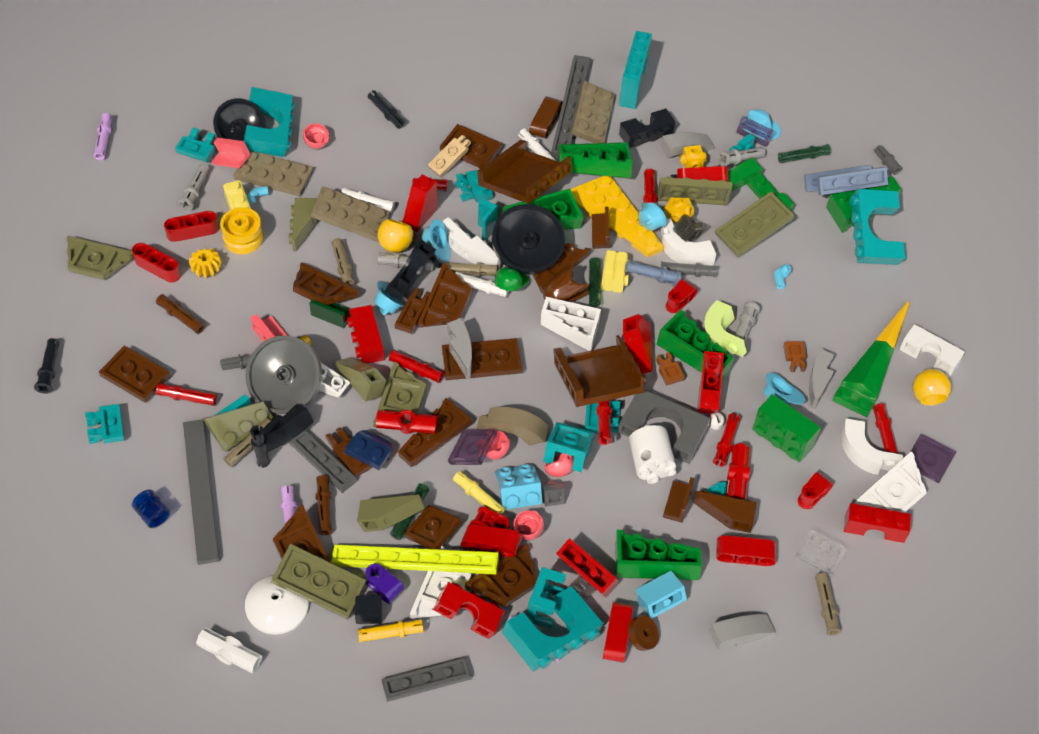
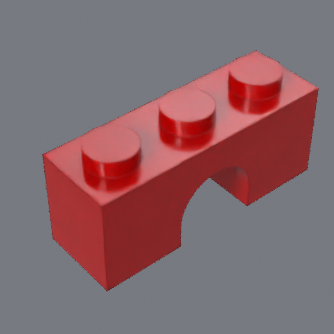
(864, 518)
(485, 615)

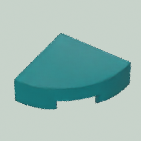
(718, 488)

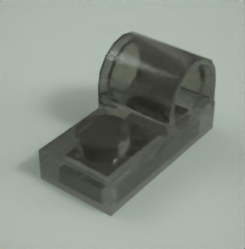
(689, 229)

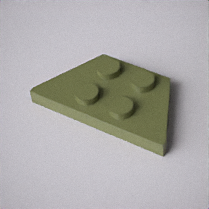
(95, 258)
(402, 392)

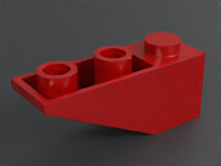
(638, 341)
(710, 383)

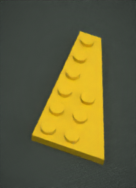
(623, 216)

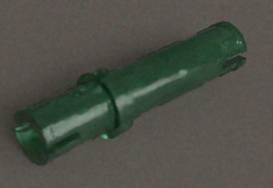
(810, 152)
(594, 282)
(400, 527)

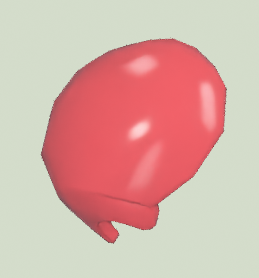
(316, 136)
(499, 446)
(561, 466)
(529, 524)

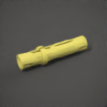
(472, 488)

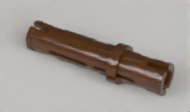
(175, 310)
(323, 497)

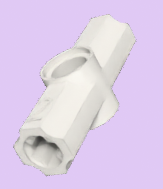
(229, 650)

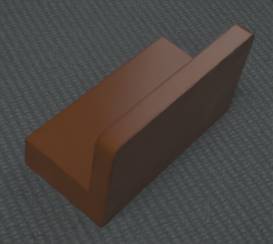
(601, 230)
(678, 500)

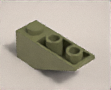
(302, 222)
(363, 377)
(385, 512)

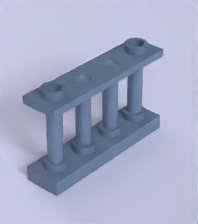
(846, 179)

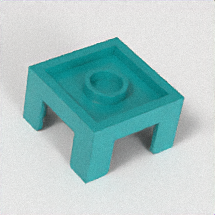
(569, 441)
(542, 591)

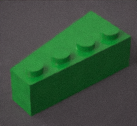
(598, 158)
(562, 205)
(840, 207)
(688, 343)
(652, 558)

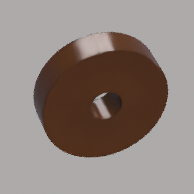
(643, 633)

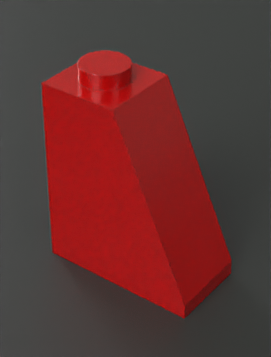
(421, 202)

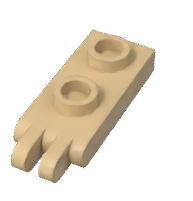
(449, 156)

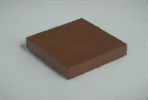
(432, 528)

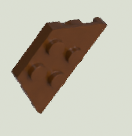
(569, 256)
(322, 287)
(446, 299)
(300, 533)
(513, 579)

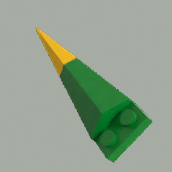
(862, 384)

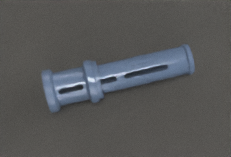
(661, 274)

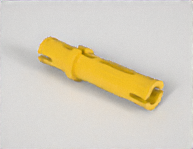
(391, 630)

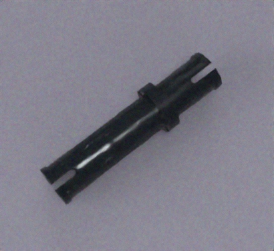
(389, 113)
(259, 443)

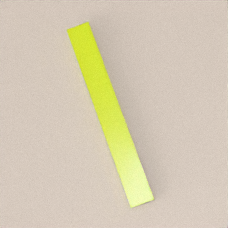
(416, 559)

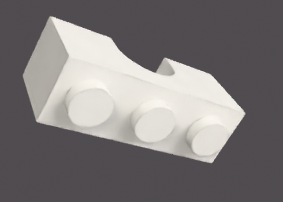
(946, 354)

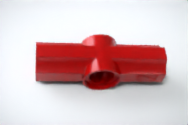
(394, 421)
(738, 471)

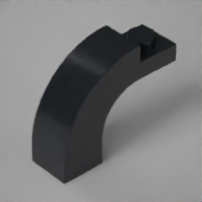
(411, 270)

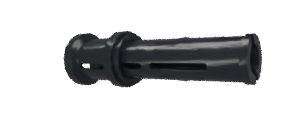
(46, 372)

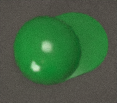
(510, 279)

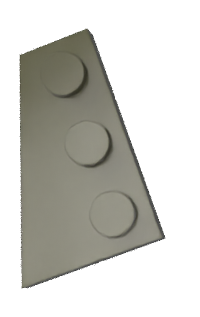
(236, 424)

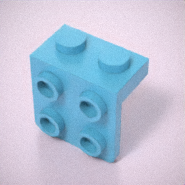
(519, 486)

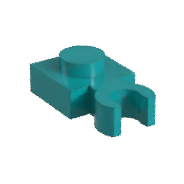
(745, 143)

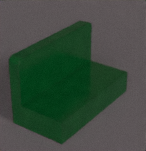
(330, 313)

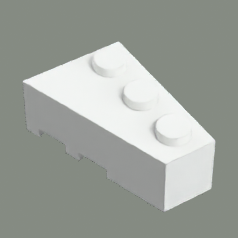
(571, 321)

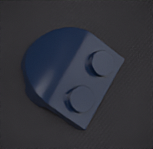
(370, 448)

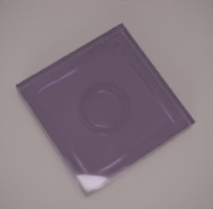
(472, 447)
(932, 457)

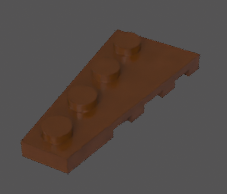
(449, 423)

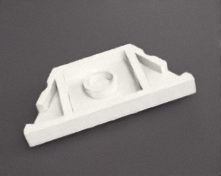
(896, 489)
(431, 589)

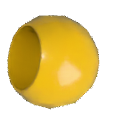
(394, 235)
(931, 387)

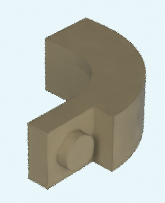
(517, 422)

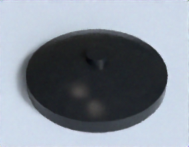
(528, 239)

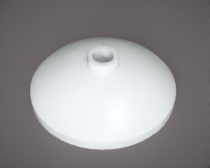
(274, 615)

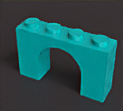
(634, 68)
(273, 140)
(868, 247)
(539, 649)

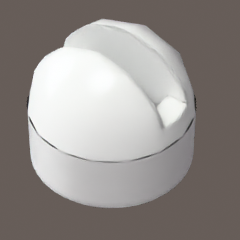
(714, 423)

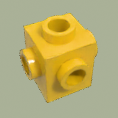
(692, 157)
(677, 207)

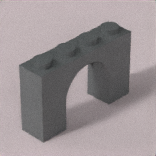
(649, 405)

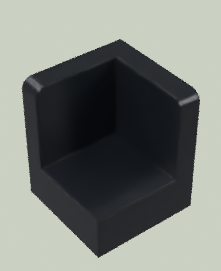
(368, 609)

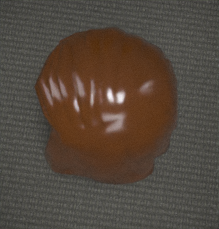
(564, 287)

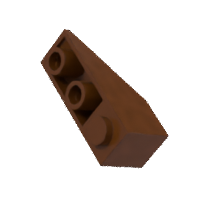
(732, 512)

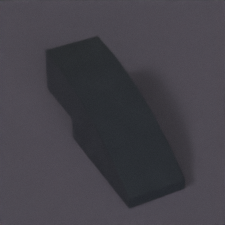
(287, 427)

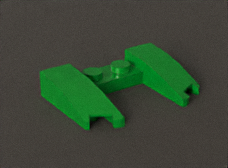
(750, 174)

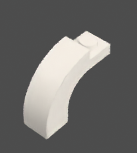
(684, 251)
(861, 452)

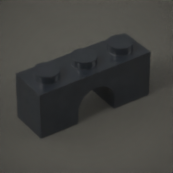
(635, 133)

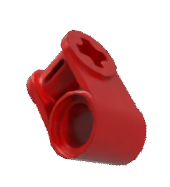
(680, 296)
(814, 490)
(490, 518)

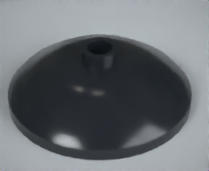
(237, 112)

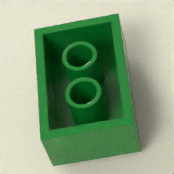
(786, 428)

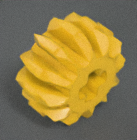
(205, 262)

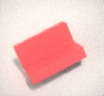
(231, 153)
(266, 328)

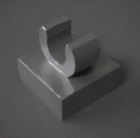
(553, 494)
(582, 587)

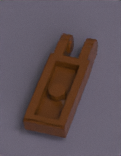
(411, 312)
(353, 465)

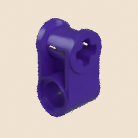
(385, 585)

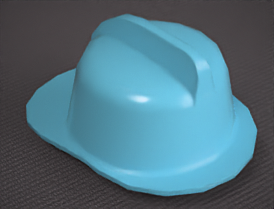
(763, 118)
(651, 216)
(437, 237)
(385, 301)
(782, 389)

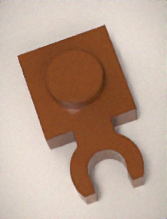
(795, 353)
(669, 371)

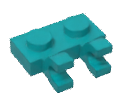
(194, 148)
(474, 191)
(591, 418)
(111, 424)

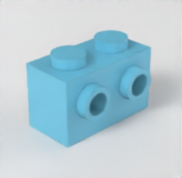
(660, 594)

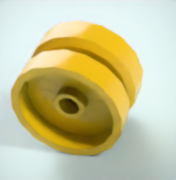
(241, 230)

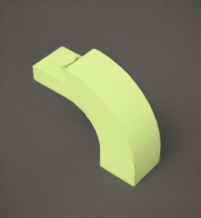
(716, 321)

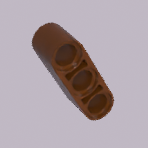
(545, 117)

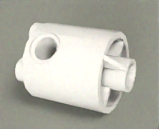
(652, 453)

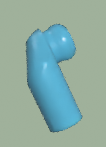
(255, 192)
(780, 274)

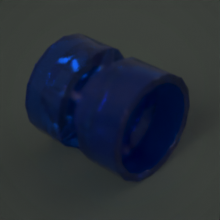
(150, 508)

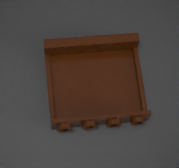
(522, 173)
(600, 374)

